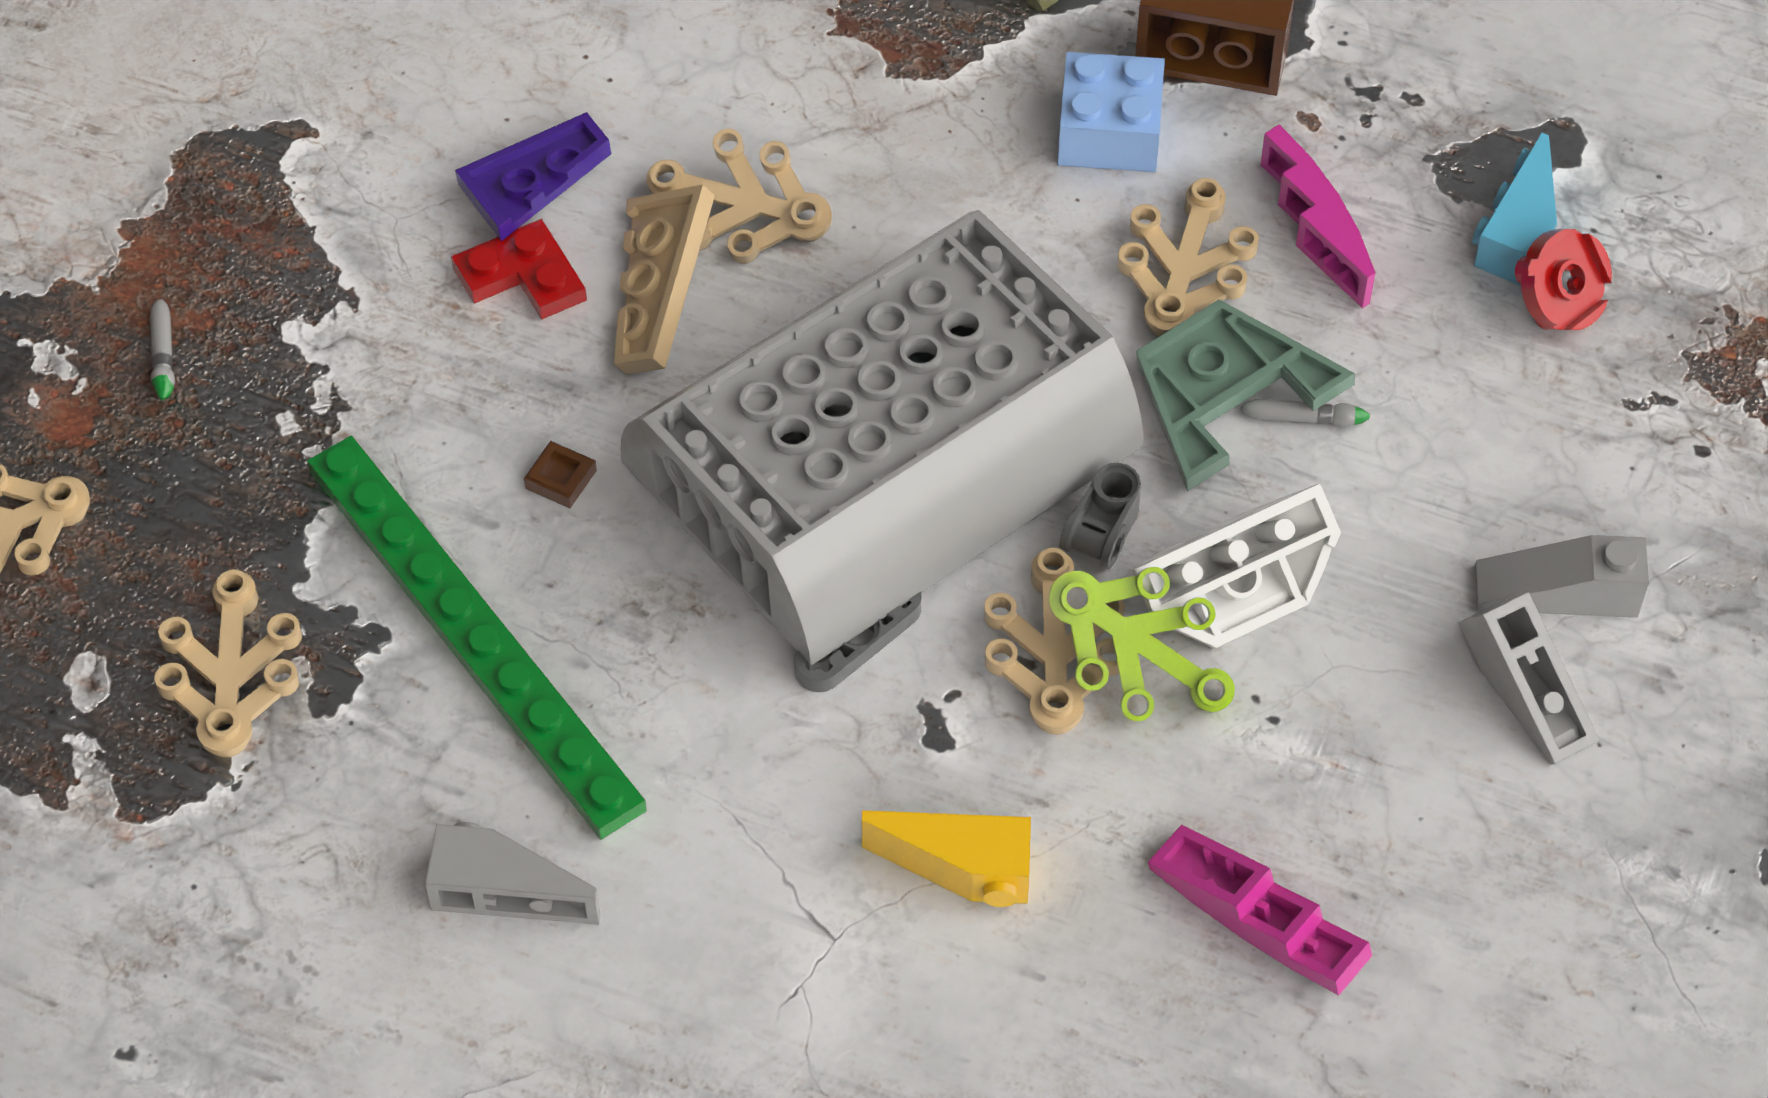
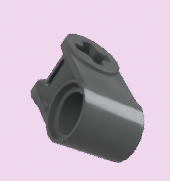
(1101, 522)

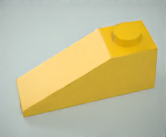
(965, 853)

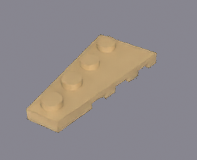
(662, 258)

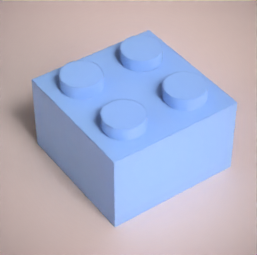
(1111, 112)

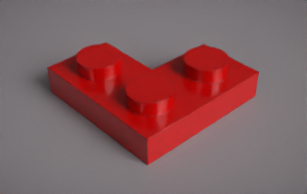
(525, 259)

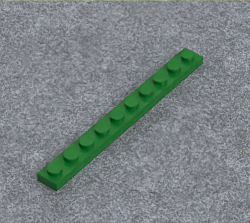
(478, 638)

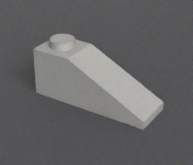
(1570, 577)
(1530, 676)
(494, 876)

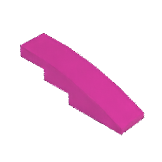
(1325, 225)
(1251, 905)

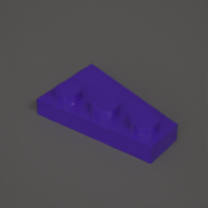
(532, 173)

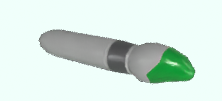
(161, 350)
(1295, 411)

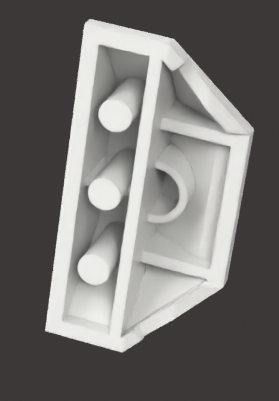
(1248, 566)

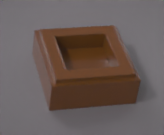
(560, 474)

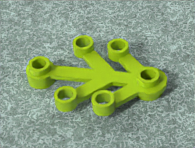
(1133, 636)

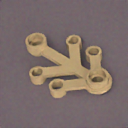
(750, 199)
(1203, 206)
(43, 508)
(1052, 649)
(230, 668)

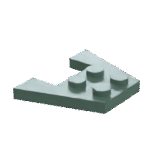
(1214, 366)

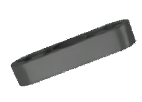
(852, 656)

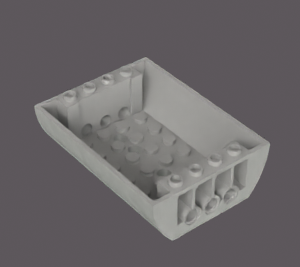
(926, 459)

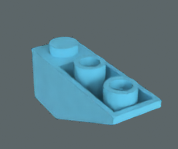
(1521, 213)

